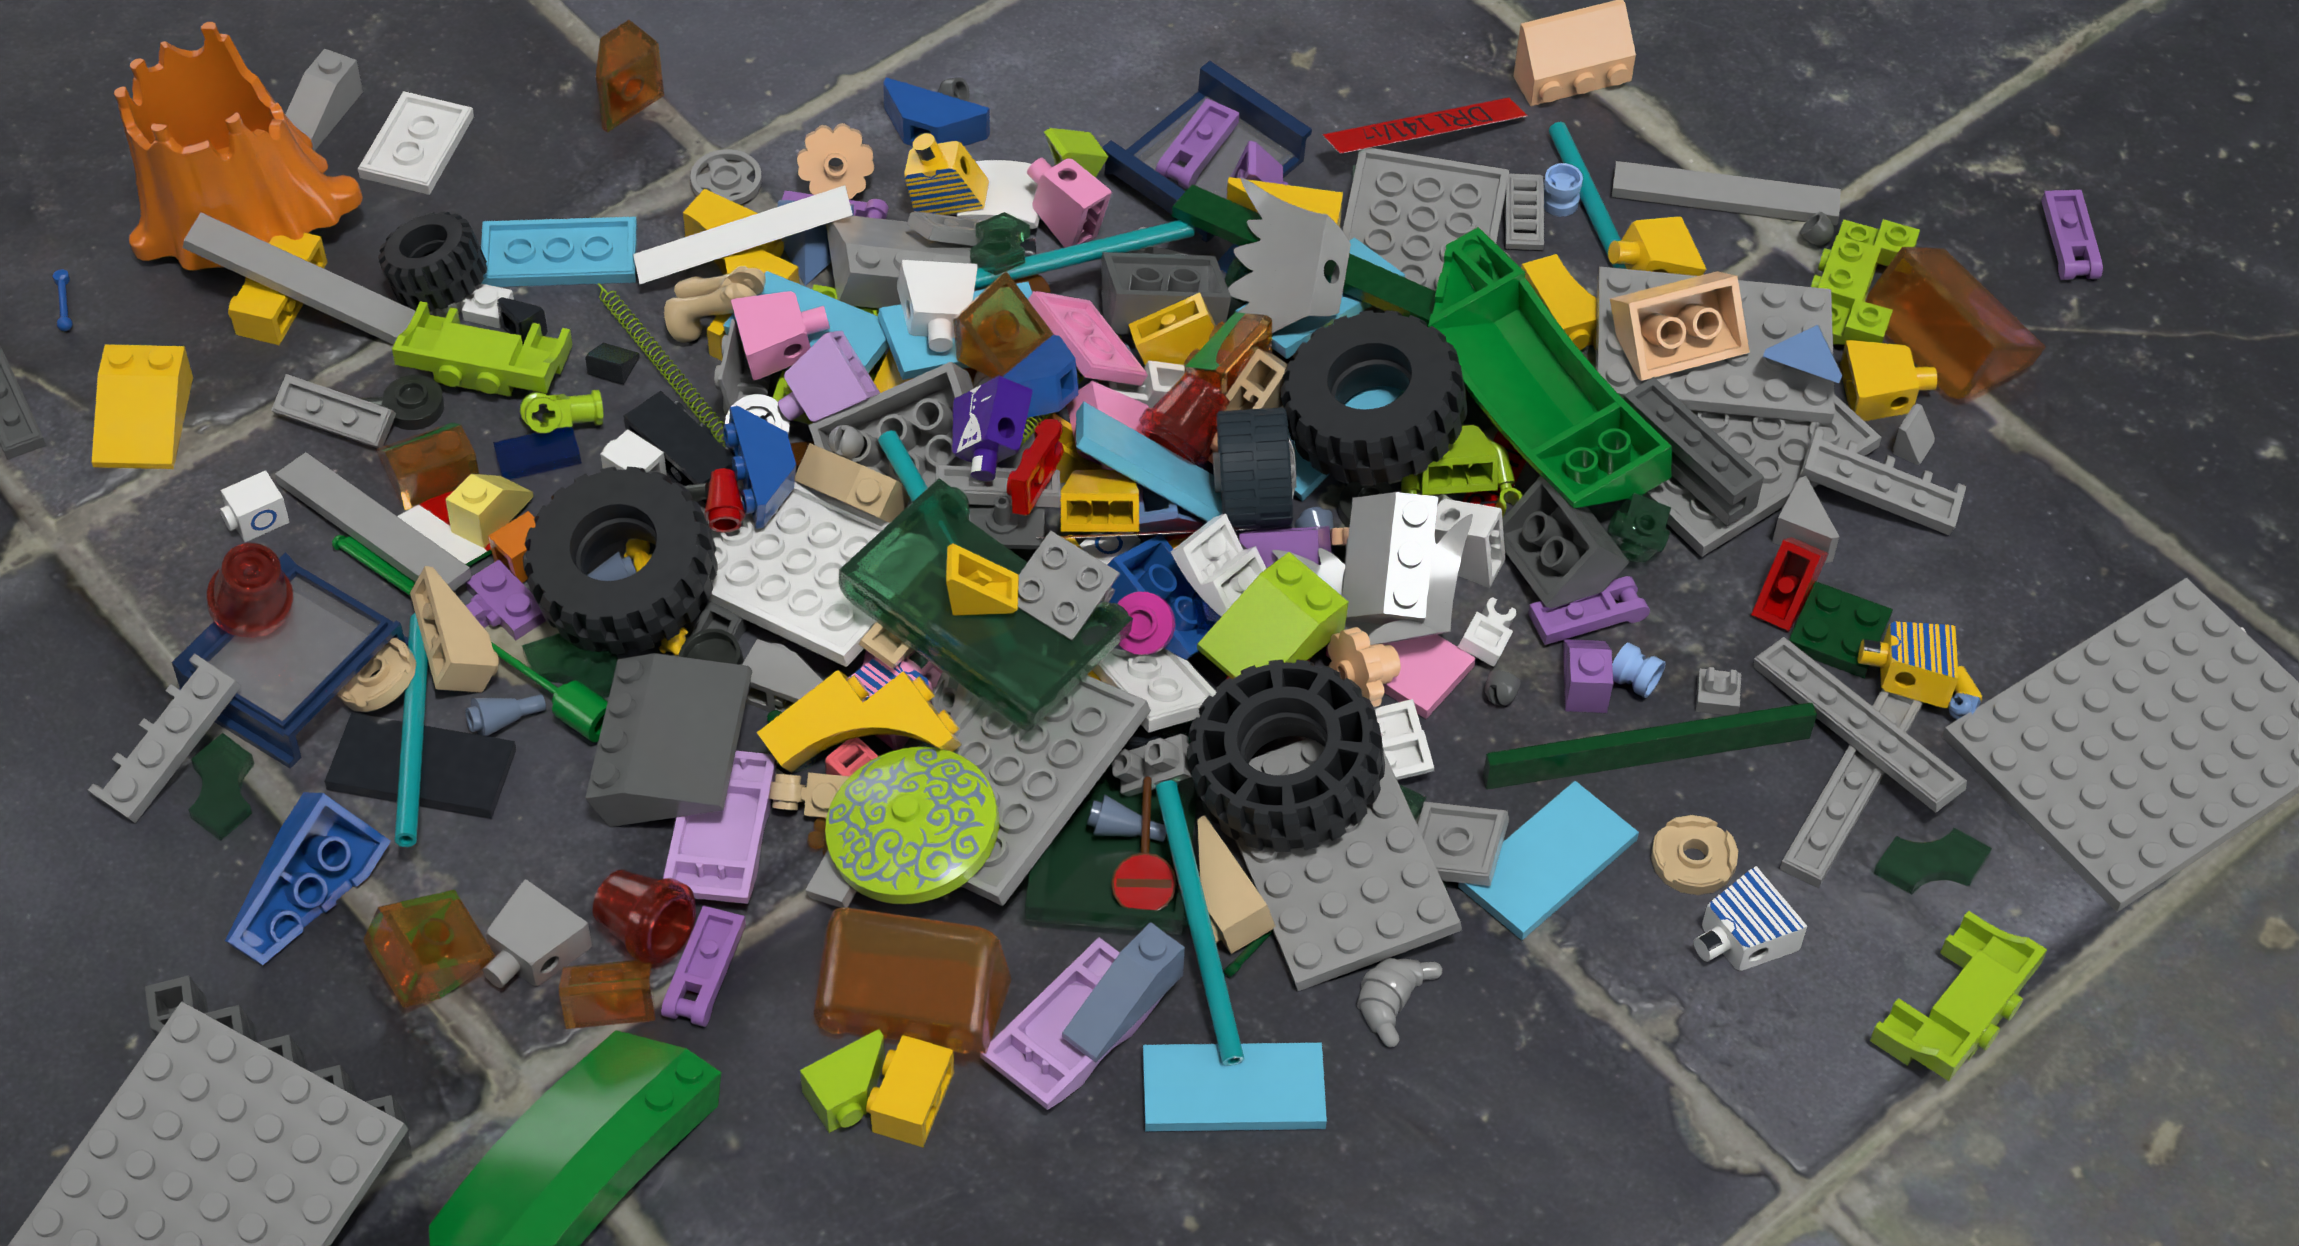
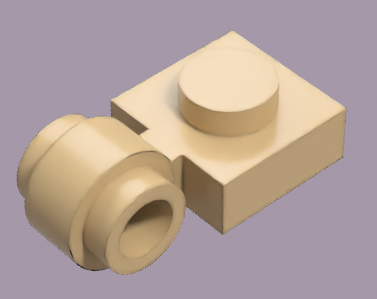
(818, 794)

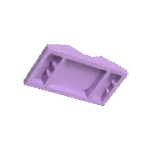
(722, 849)
(1032, 1045)

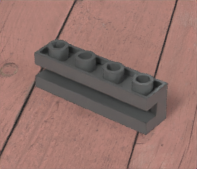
(1699, 455)

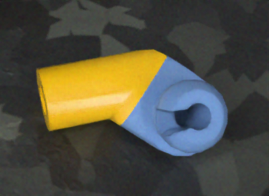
(1966, 697)

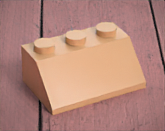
(1574, 53)
(1681, 324)

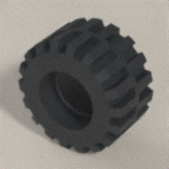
(433, 260)

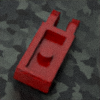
(1036, 467)

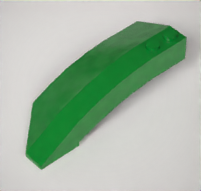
(1539, 382)
(581, 1146)

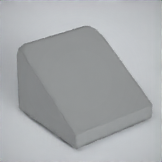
(1914, 436)

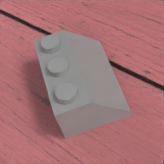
(1389, 557)

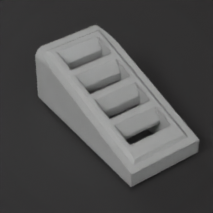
(1524, 190)

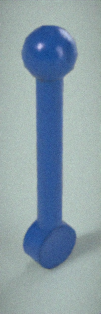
(62, 278)

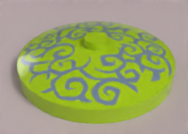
(912, 825)

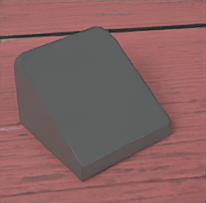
(718, 617)

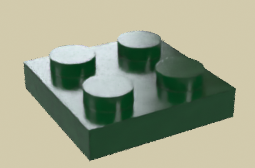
(1836, 624)

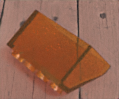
(1952, 322)
(911, 979)

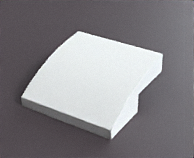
(1008, 191)
(1217, 563)
(1404, 739)

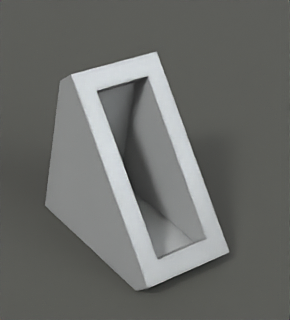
(1806, 520)

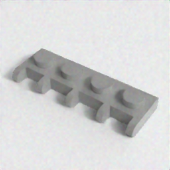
(1882, 484)
(168, 740)

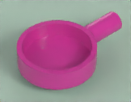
(1151, 625)

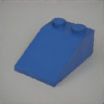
(1155, 571)

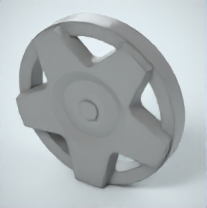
(727, 178)

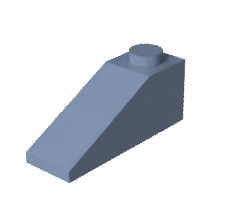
(1126, 991)

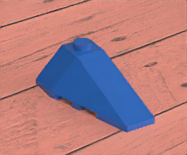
(308, 868)

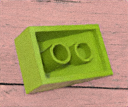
(1278, 617)

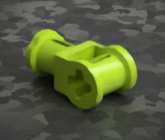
(562, 410)

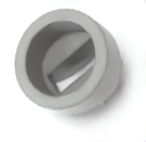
(851, 441)

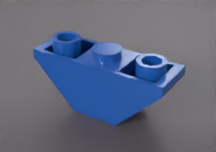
(925, 111)
(1050, 375)
(762, 463)

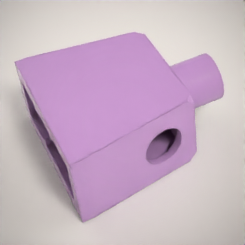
(826, 380)

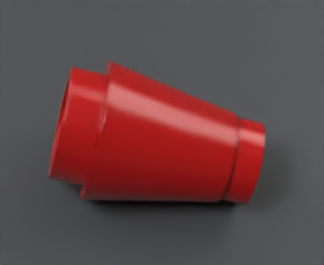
(724, 505)

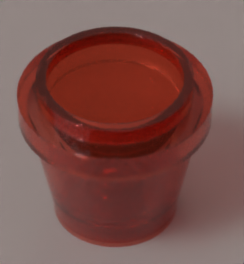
(1186, 418)
(250, 592)
(646, 914)

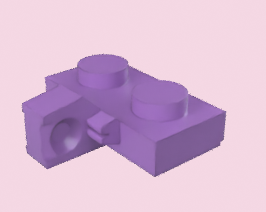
(503, 601)

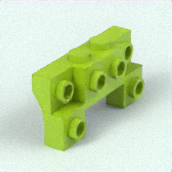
(1849, 273)
(480, 356)
(1971, 1007)

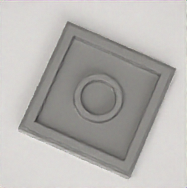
(1463, 840)

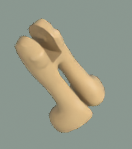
(708, 297)

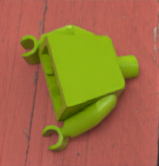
(1469, 466)

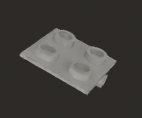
(734, 372)
(1064, 585)

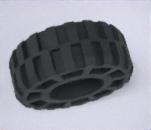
(1379, 441)
(635, 608)
(1293, 807)

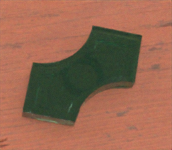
(1000, 243)
(563, 662)
(222, 771)
(1951, 858)

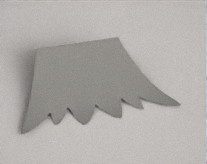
(1290, 262)
(1441, 589)

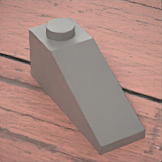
(325, 95)
(777, 677)

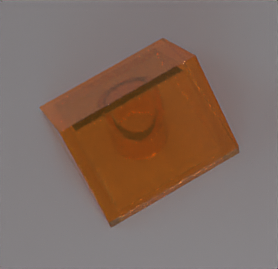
(998, 329)
(607, 994)

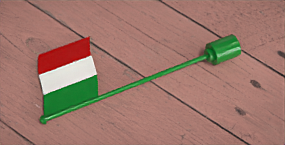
(571, 702)

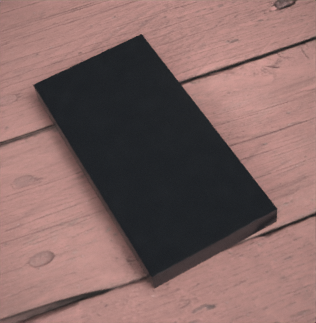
(457, 769)

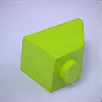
(843, 1081)

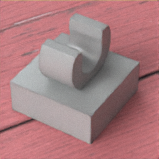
(1718, 691)

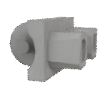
(1158, 759)

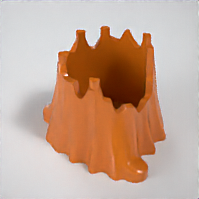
(220, 147)

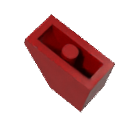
(1789, 583)

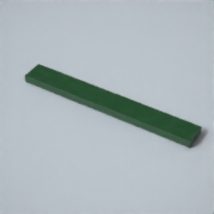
(1362, 277)
(1648, 745)

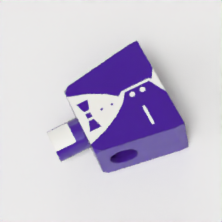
(990, 424)

